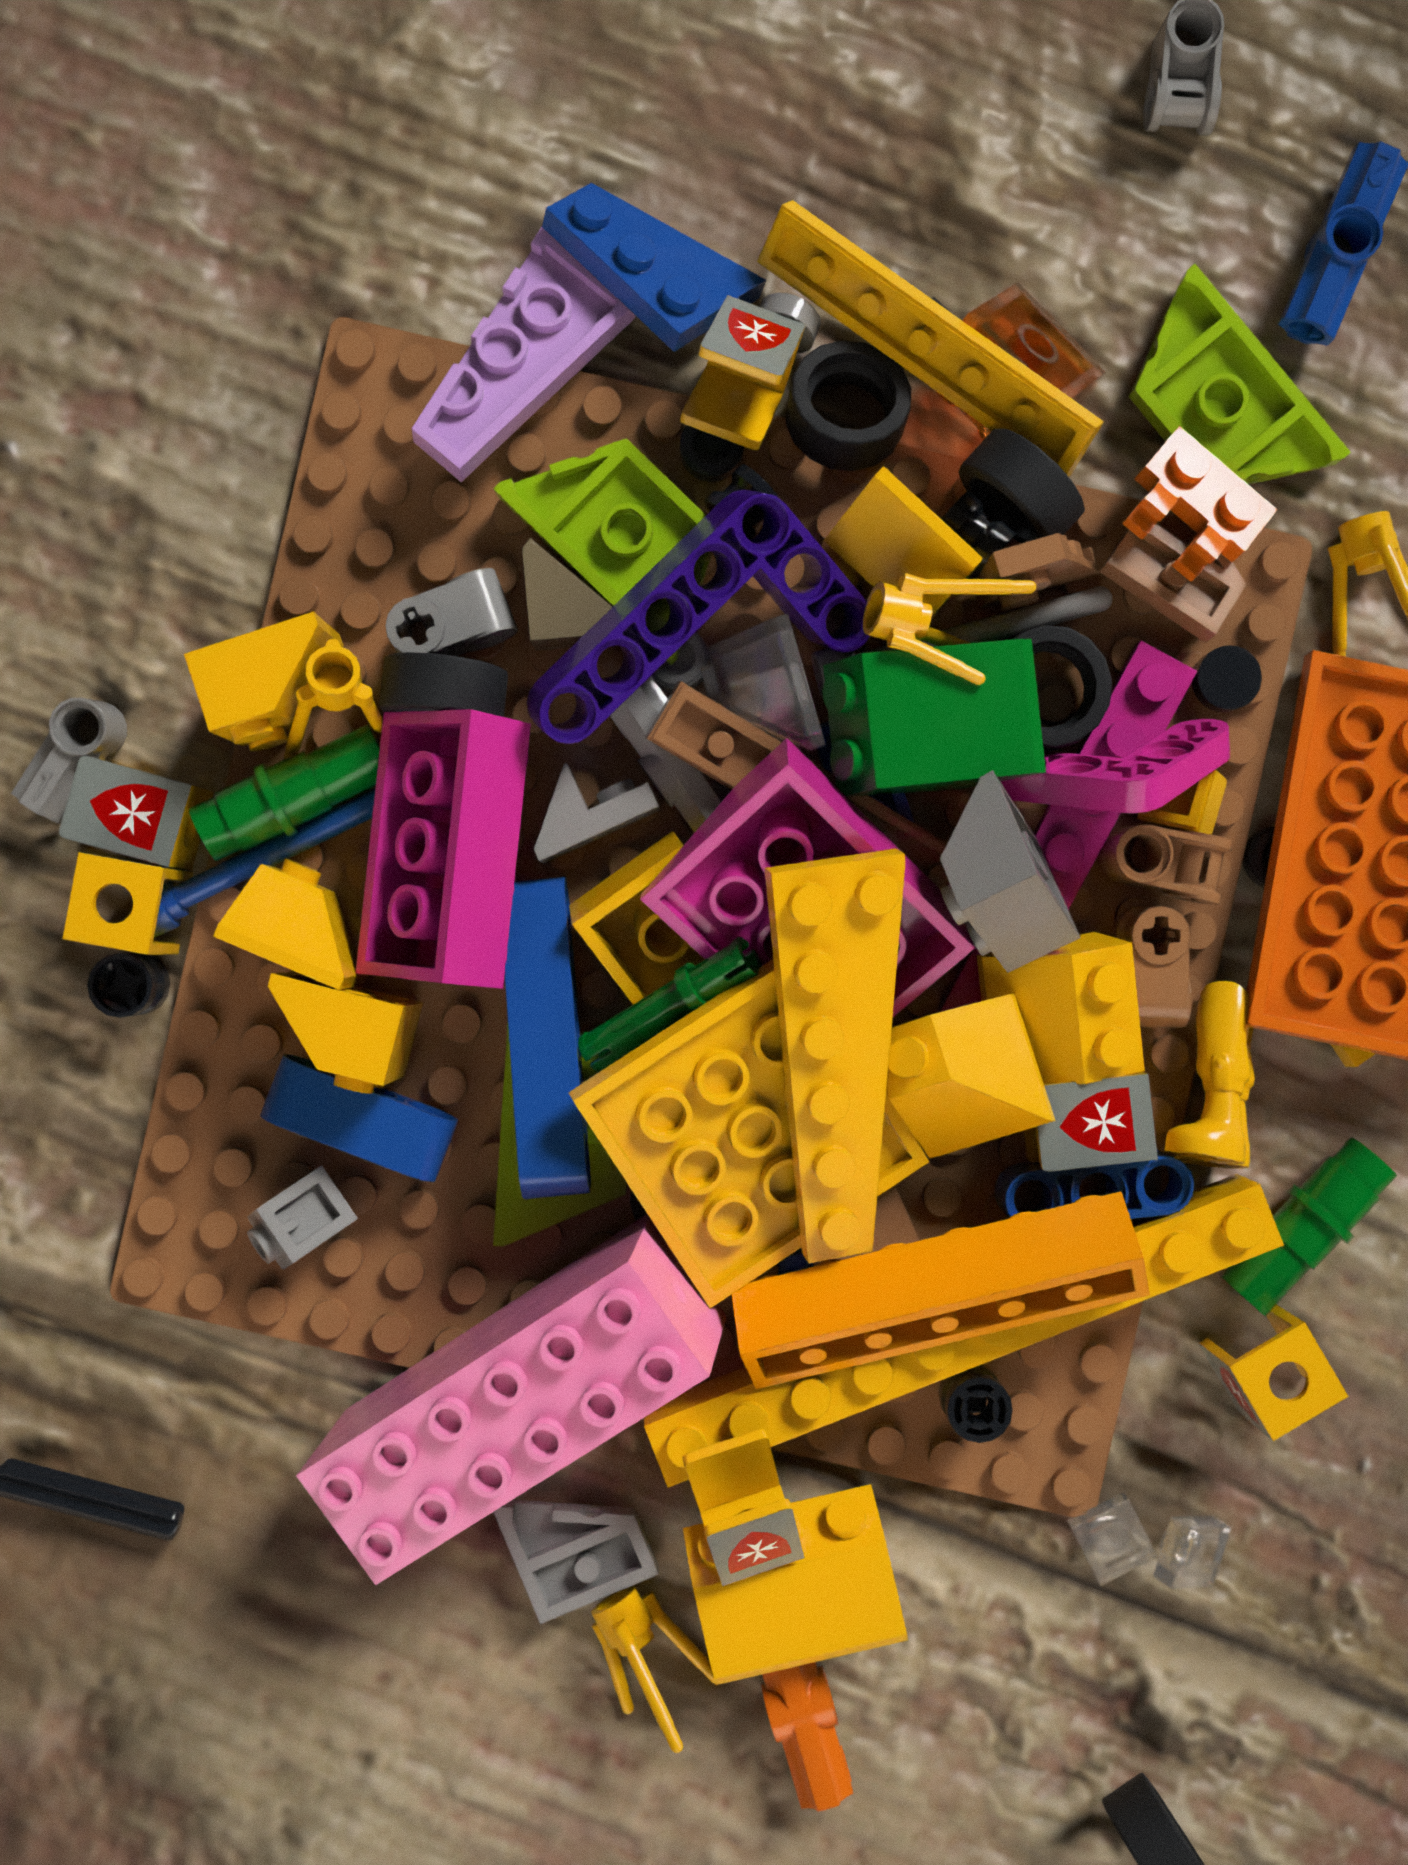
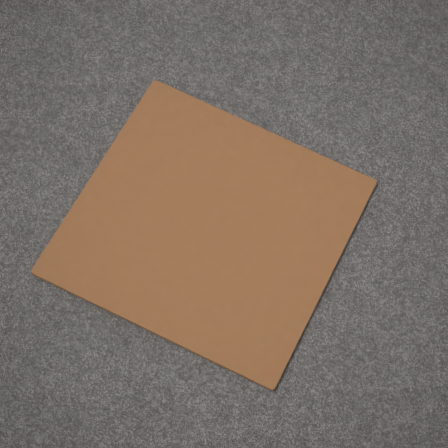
(420, 1264)

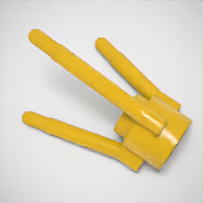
(1371, 547)
(905, 618)
(334, 685)
(624, 1626)

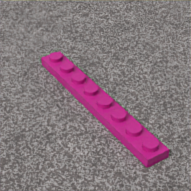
(1072, 837)

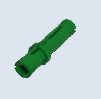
(657, 1011)

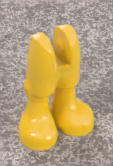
(1227, 1076)

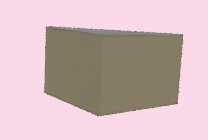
(557, 601)

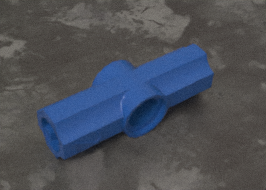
(1356, 215)

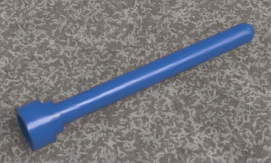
(179, 897)

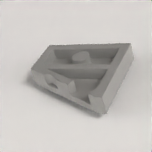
(574, 1552)

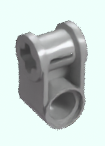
(1183, 78)
(458, 616)

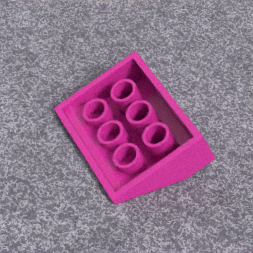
(782, 817)

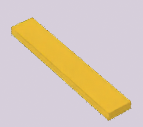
(925, 336)

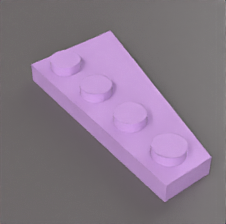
(521, 355)

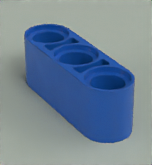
(371, 1126)
(1063, 1186)

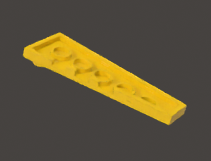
(835, 999)

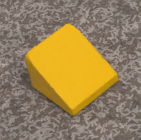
(1192, 809)

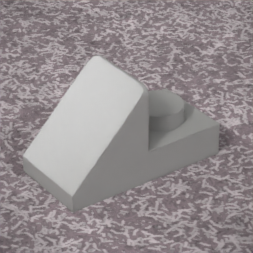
(572, 824)

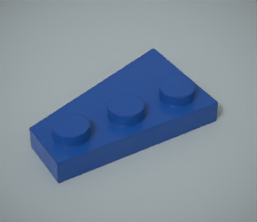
(649, 265)

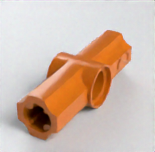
(805, 1723)

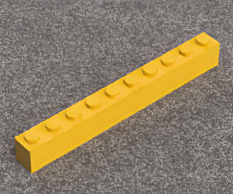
(1212, 1232)

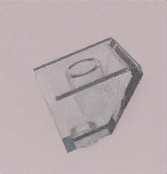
(765, 683)

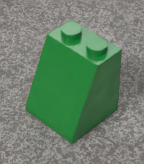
(922, 729)

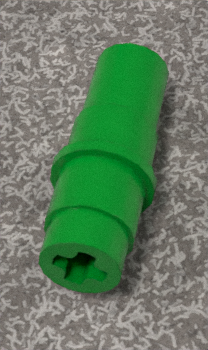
(286, 794)
(1313, 1223)

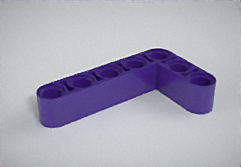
(692, 605)

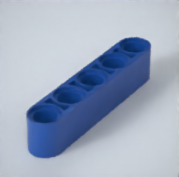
(545, 1042)

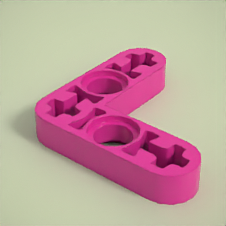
(1131, 783)

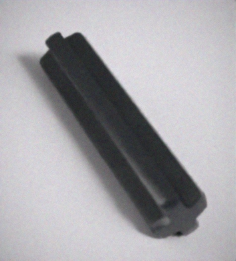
(90, 1499)

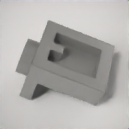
(299, 1219)

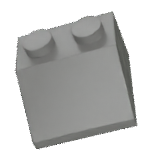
(1003, 881)

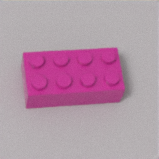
(443, 847)

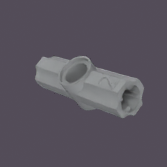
(677, 781)

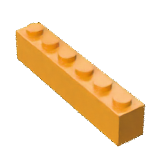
(939, 1290)

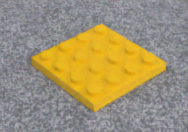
(707, 1137)

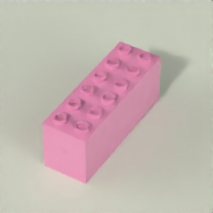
(514, 1400)

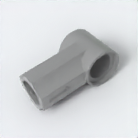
(50, 774)

